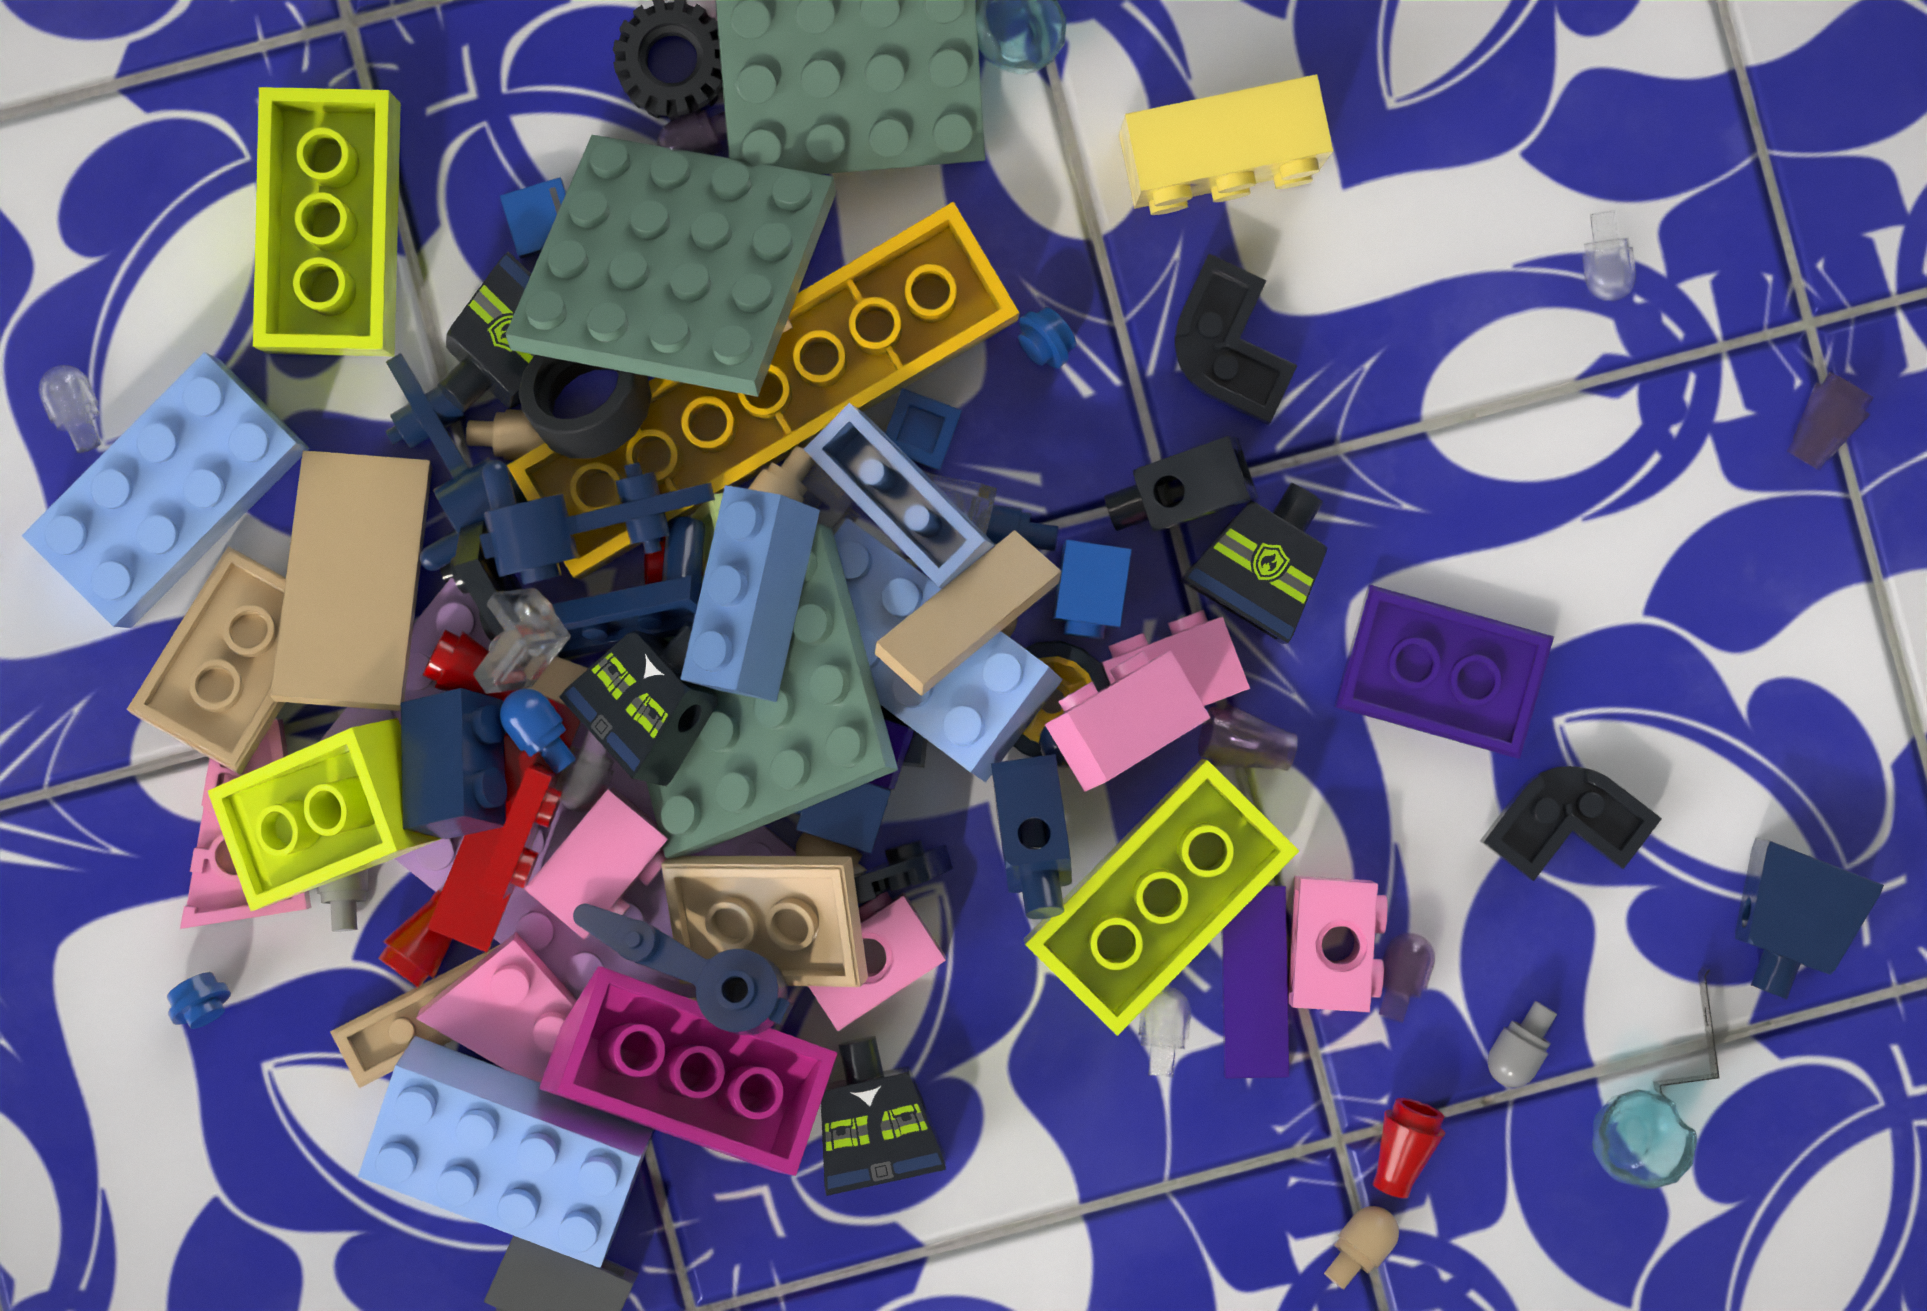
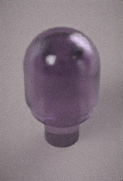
(694, 133)
(1407, 972)

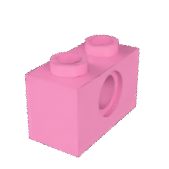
(1316, 909)
(909, 955)

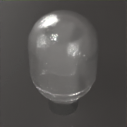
(1608, 260)
(71, 405)
(586, 777)
(1164, 1028)

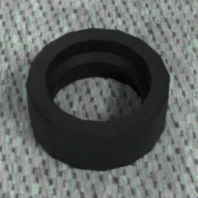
(590, 434)

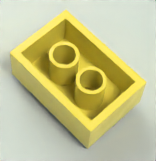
(1225, 144)

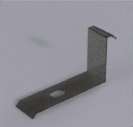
(1709, 1037)

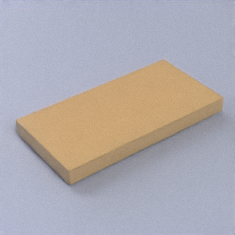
(352, 581)

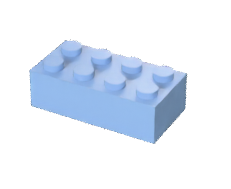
(165, 492)
(975, 708)
(504, 1151)

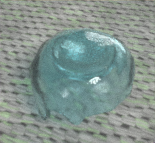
(1020, 33)
(1643, 1140)

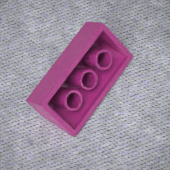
(674, 1071)

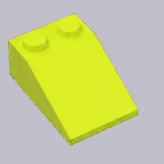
(317, 814)

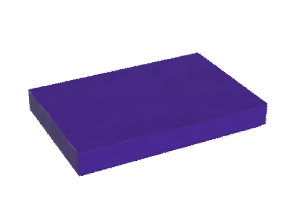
(1444, 671)

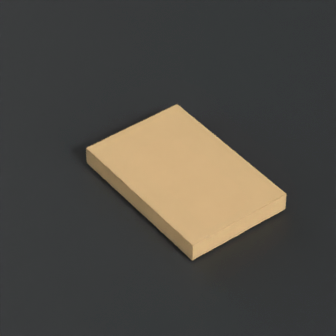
(220, 665)
(781, 907)

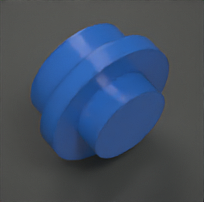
(1046, 337)
(198, 1000)

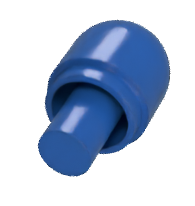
(536, 727)

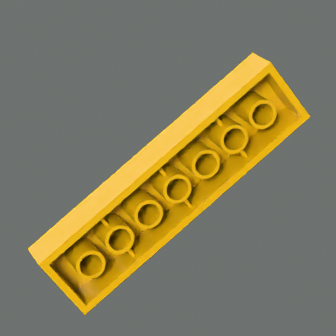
(849, 342)

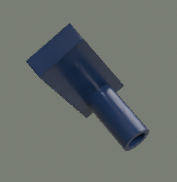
(652, 608)

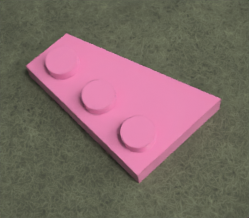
(214, 885)
(504, 1009)

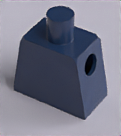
(1033, 832)
(1799, 913)

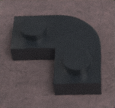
(1211, 346)
(1568, 802)
(904, 867)

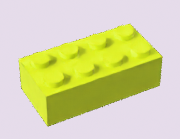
(326, 222)
(1161, 896)

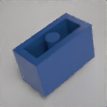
(1091, 588)

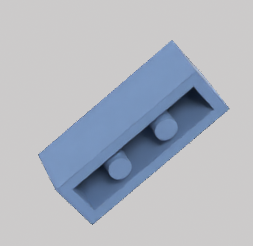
(898, 496)
(750, 593)

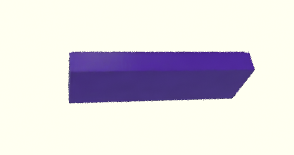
(1256, 988)

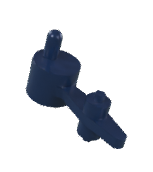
(465, 494)
(540, 532)
(733, 989)

